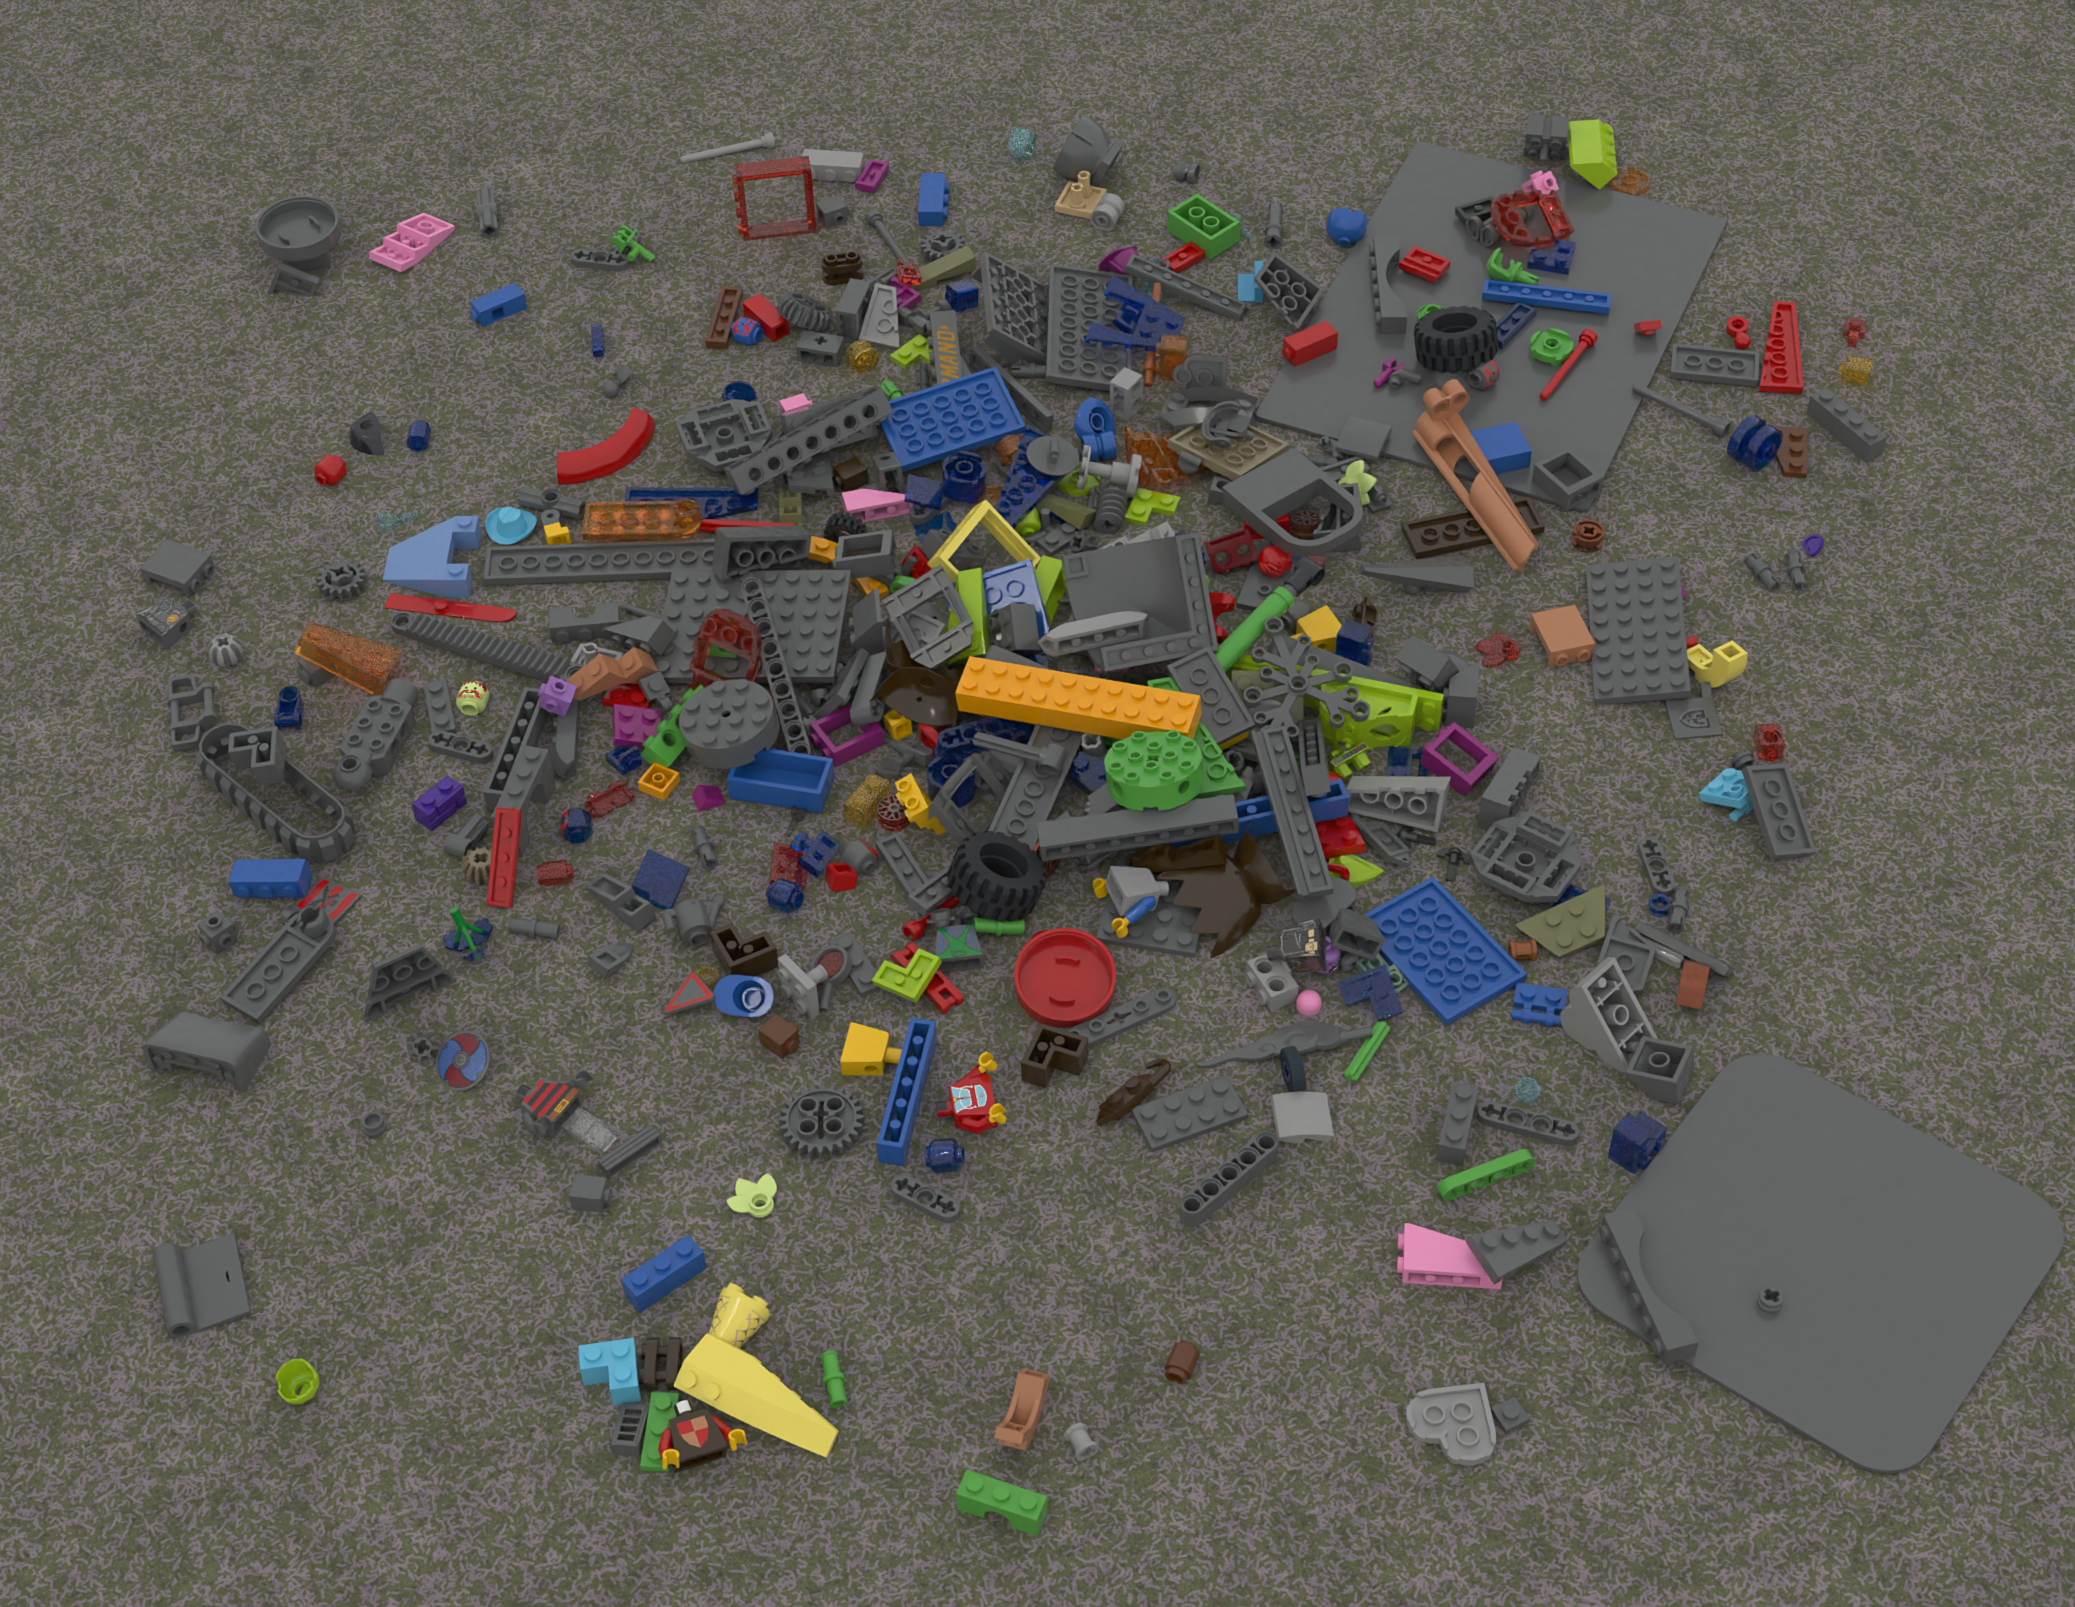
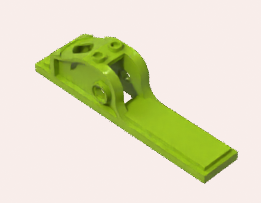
(1408, 710)

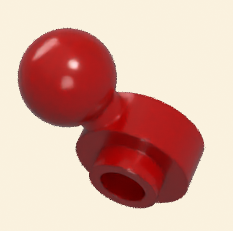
(1737, 328)

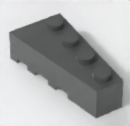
(1508, 787)

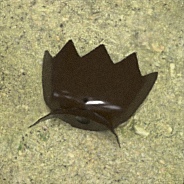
(914, 680)
(1229, 900)

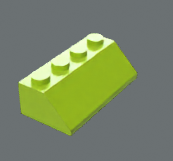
(1592, 151)

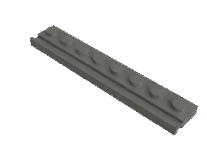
(1292, 812)

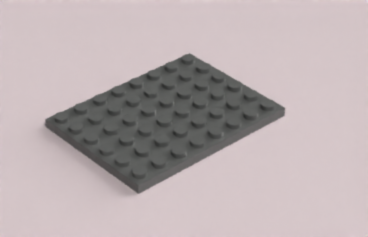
(805, 607)

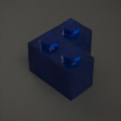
(1355, 642)
(1636, 1141)

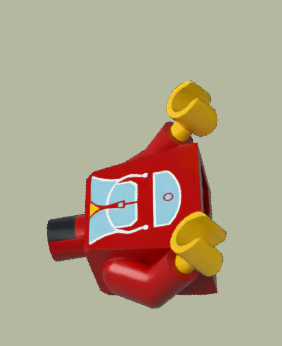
(973, 1100)

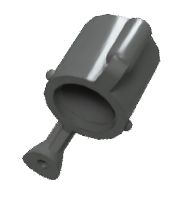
(694, 919)

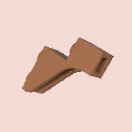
(607, 672)

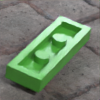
(659, 1414)

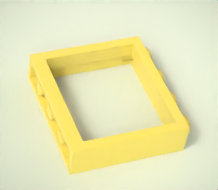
(995, 525)

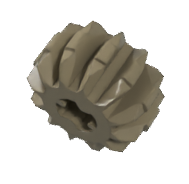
(477, 865)

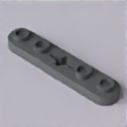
(1139, 1011)

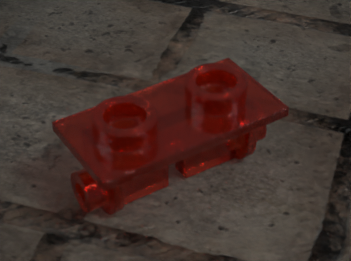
(600, 802)

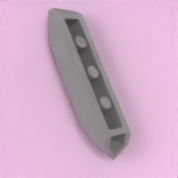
(1095, 632)

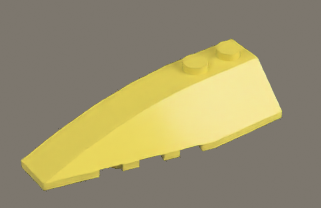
(749, 1392)

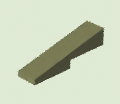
(951, 265)
(1072, 512)

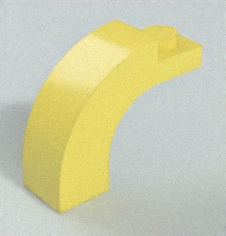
(1721, 667)

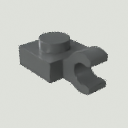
(655, 689)

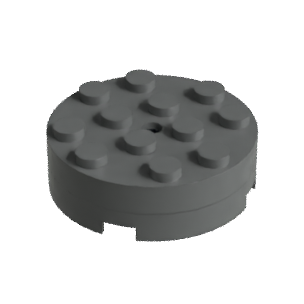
(729, 723)

